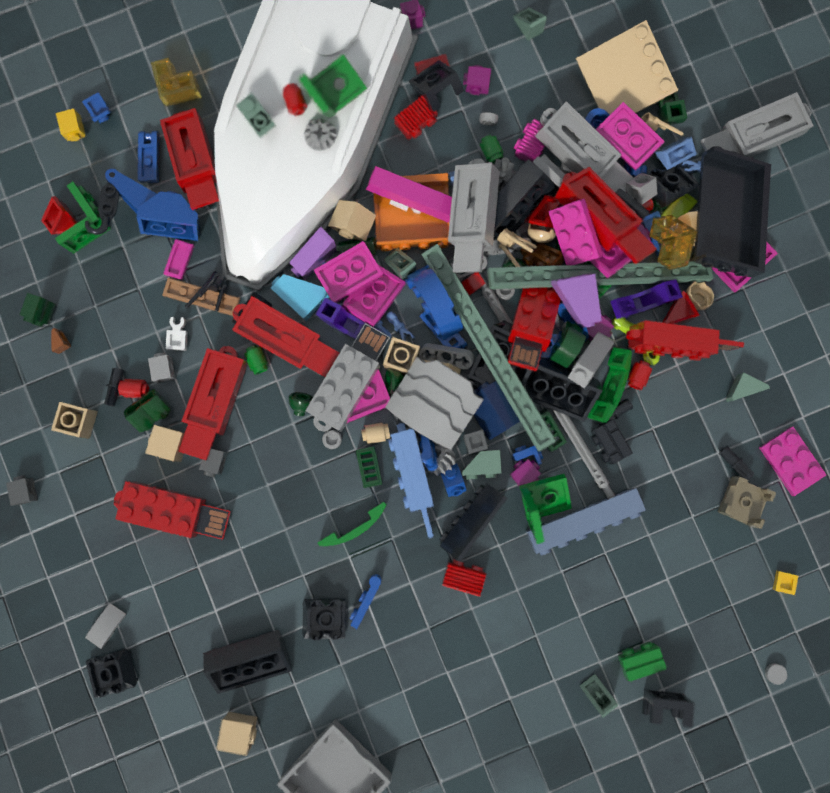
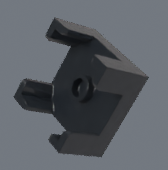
(433, 80)
(680, 704)

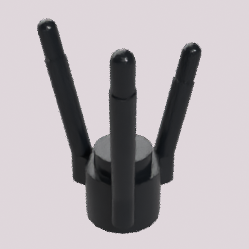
(214, 283)

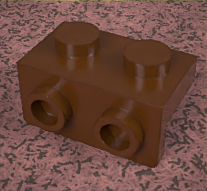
(542, 256)

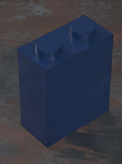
(495, 411)

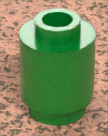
(491, 148)
(256, 359)

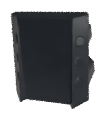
(672, 184)
(324, 619)
(111, 673)

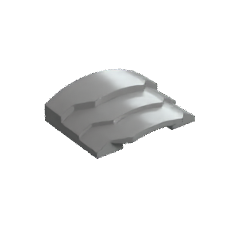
(435, 401)

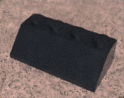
(521, 197)
(554, 390)
(472, 522)
(246, 662)

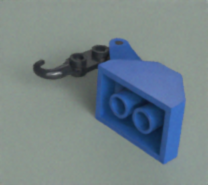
(157, 214)

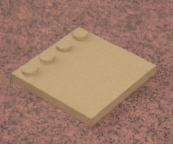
(627, 71)

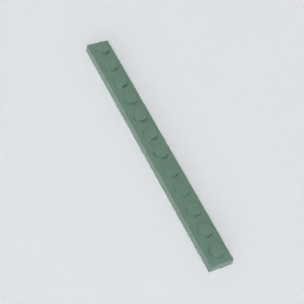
(629, 274)
(490, 350)

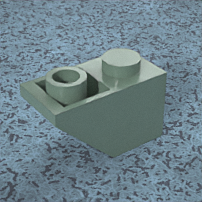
(256, 115)
(484, 463)

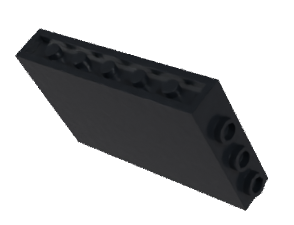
(732, 212)

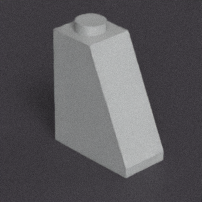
(591, 359)

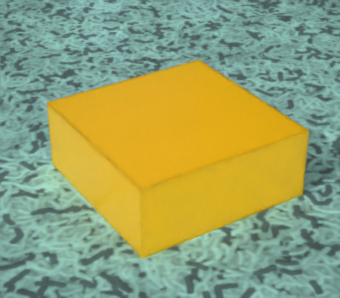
(785, 582)

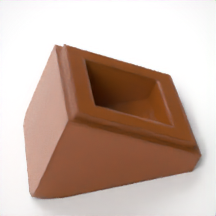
(59, 341)

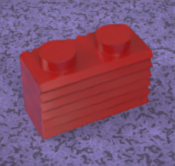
(415, 118)
(464, 578)

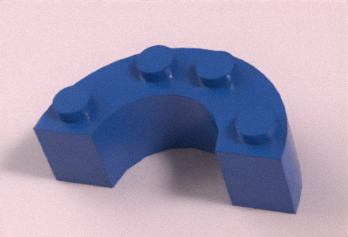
(435, 301)

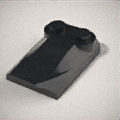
(480, 371)

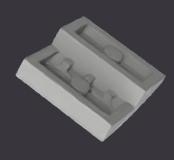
(550, 169)

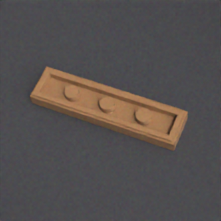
(184, 292)

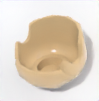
(541, 234)
(700, 295)

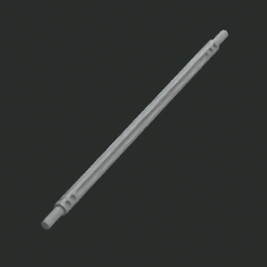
(565, 420)

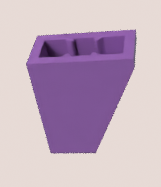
(313, 254)
(580, 298)

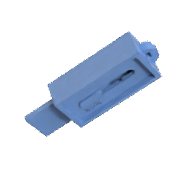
(412, 472)

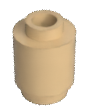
(375, 433)

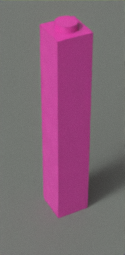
(410, 194)

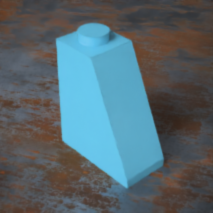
(299, 295)

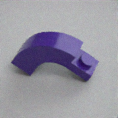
(646, 300)
(340, 319)

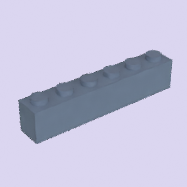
(588, 519)

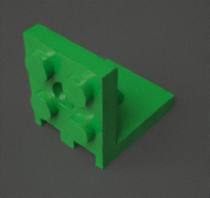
(323, 91)
(78, 236)
(537, 506)

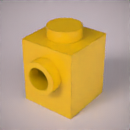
(70, 125)

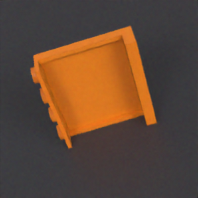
(407, 229)

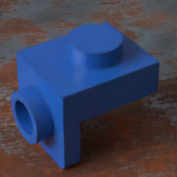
(97, 108)
(523, 452)
(453, 481)

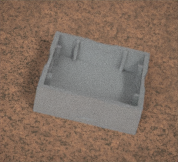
(335, 765)

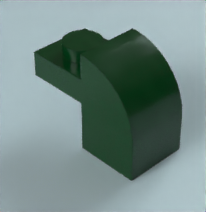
(672, 110)
(568, 345)

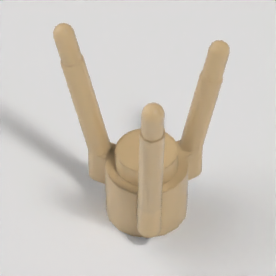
(655, 122)
(509, 239)

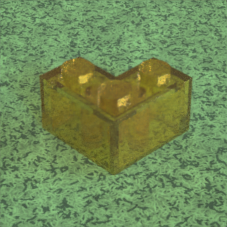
(174, 87)
(676, 241)

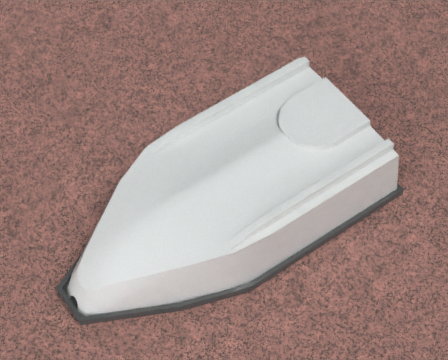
(277, 186)

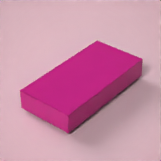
(178, 259)

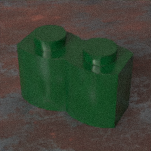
(37, 310)
(147, 411)

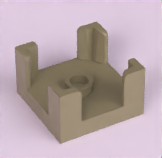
(745, 502)

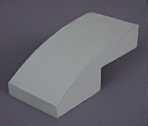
(105, 626)

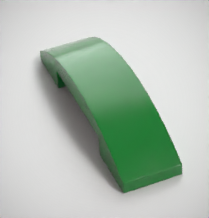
(614, 385)
(334, 539)

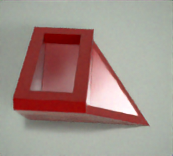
(541, 215)
(58, 217)
(681, 311)

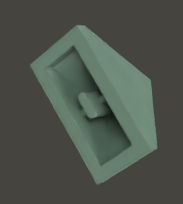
(530, 22)
(400, 263)
(744, 386)
(599, 695)

